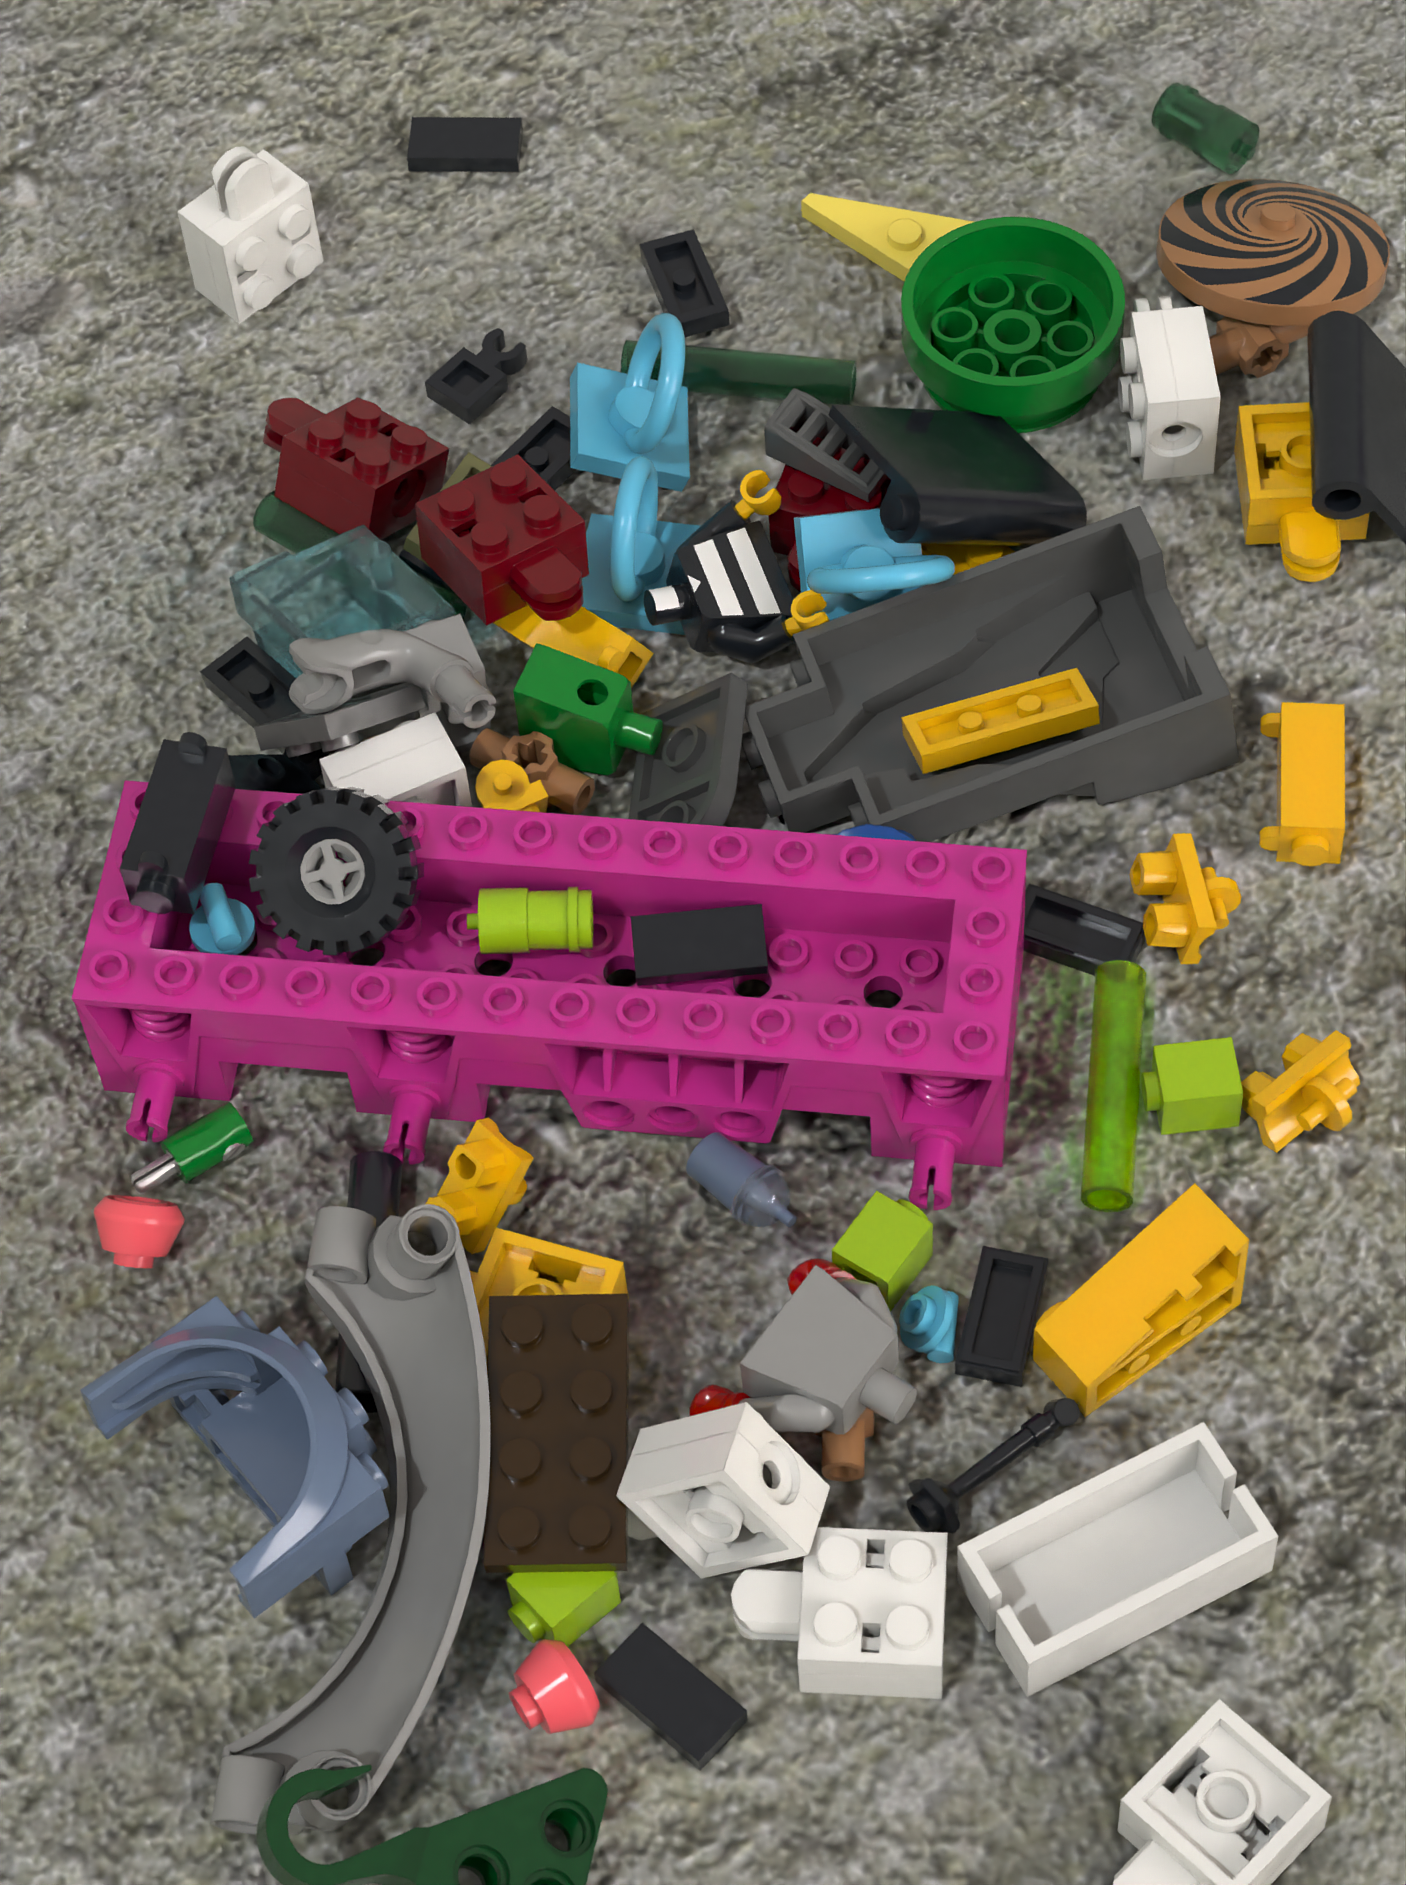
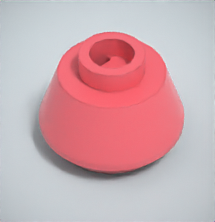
(137, 1228)
(553, 1690)

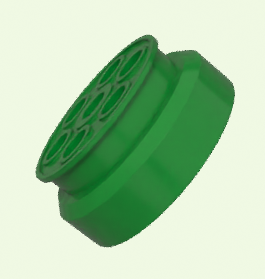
(1013, 320)

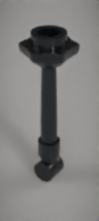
(936, 1503)

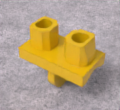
(507, 787)
(1192, 897)
(1307, 1093)
(482, 1182)

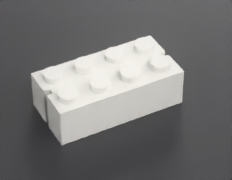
(1115, 1558)

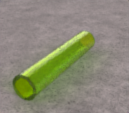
(1113, 1087)

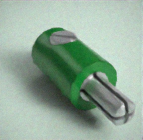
(196, 1148)

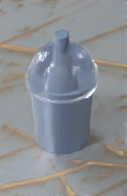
(741, 1182)

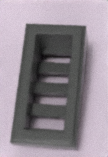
(790, 440)

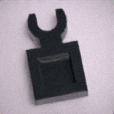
(474, 382)

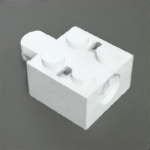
(250, 233)
(1169, 390)
(403, 765)
(722, 1491)
(860, 1610)
(1232, 1817)

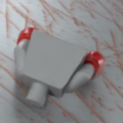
(821, 1358)

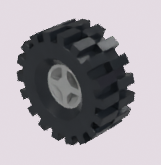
(304, 879)

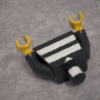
(731, 586)

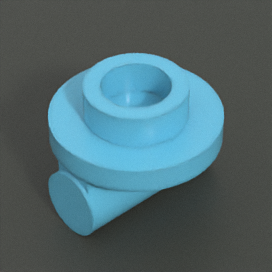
(221, 923)
(930, 1323)

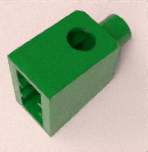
(582, 711)

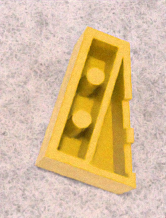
(1144, 1302)

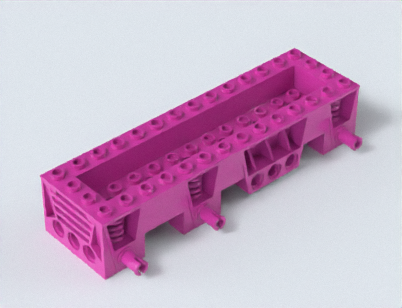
(664, 1058)

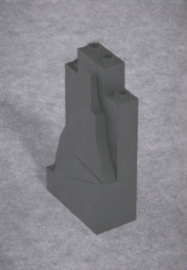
(1057, 606)

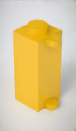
(580, 636)
(1308, 783)

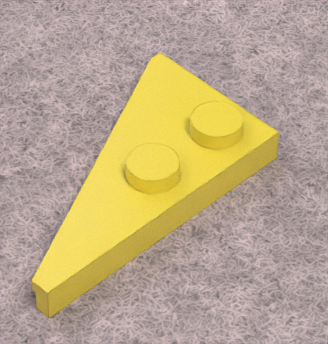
(878, 232)

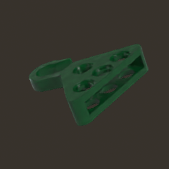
(496, 1842)

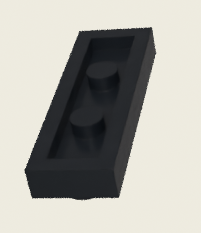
(258, 692)

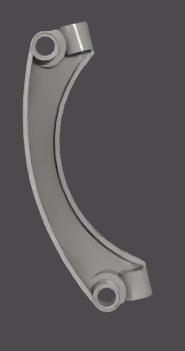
(425, 1361)

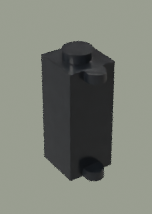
(178, 826)

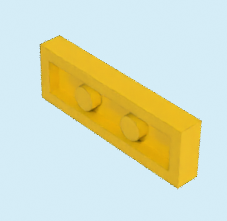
(1000, 720)

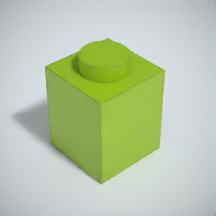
(1194, 1086)
(886, 1245)
(561, 1603)

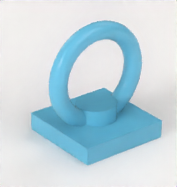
(632, 415)
(631, 552)
(857, 563)

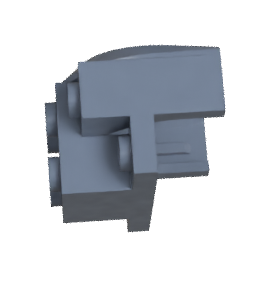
(281, 1439)

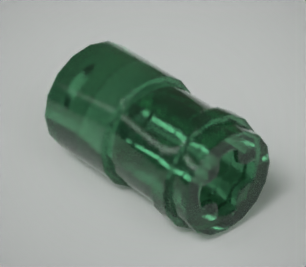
(1205, 127)

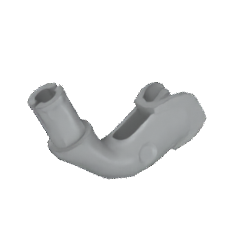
(375, 658)

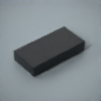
(465, 144)
(1077, 931)
(699, 944)
(1001, 1316)
(671, 1696)

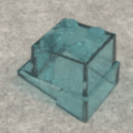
(332, 591)

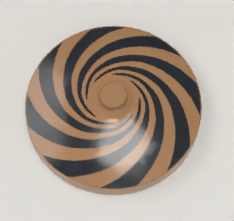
(1272, 251)

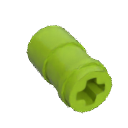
(533, 920)

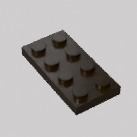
(557, 1433)

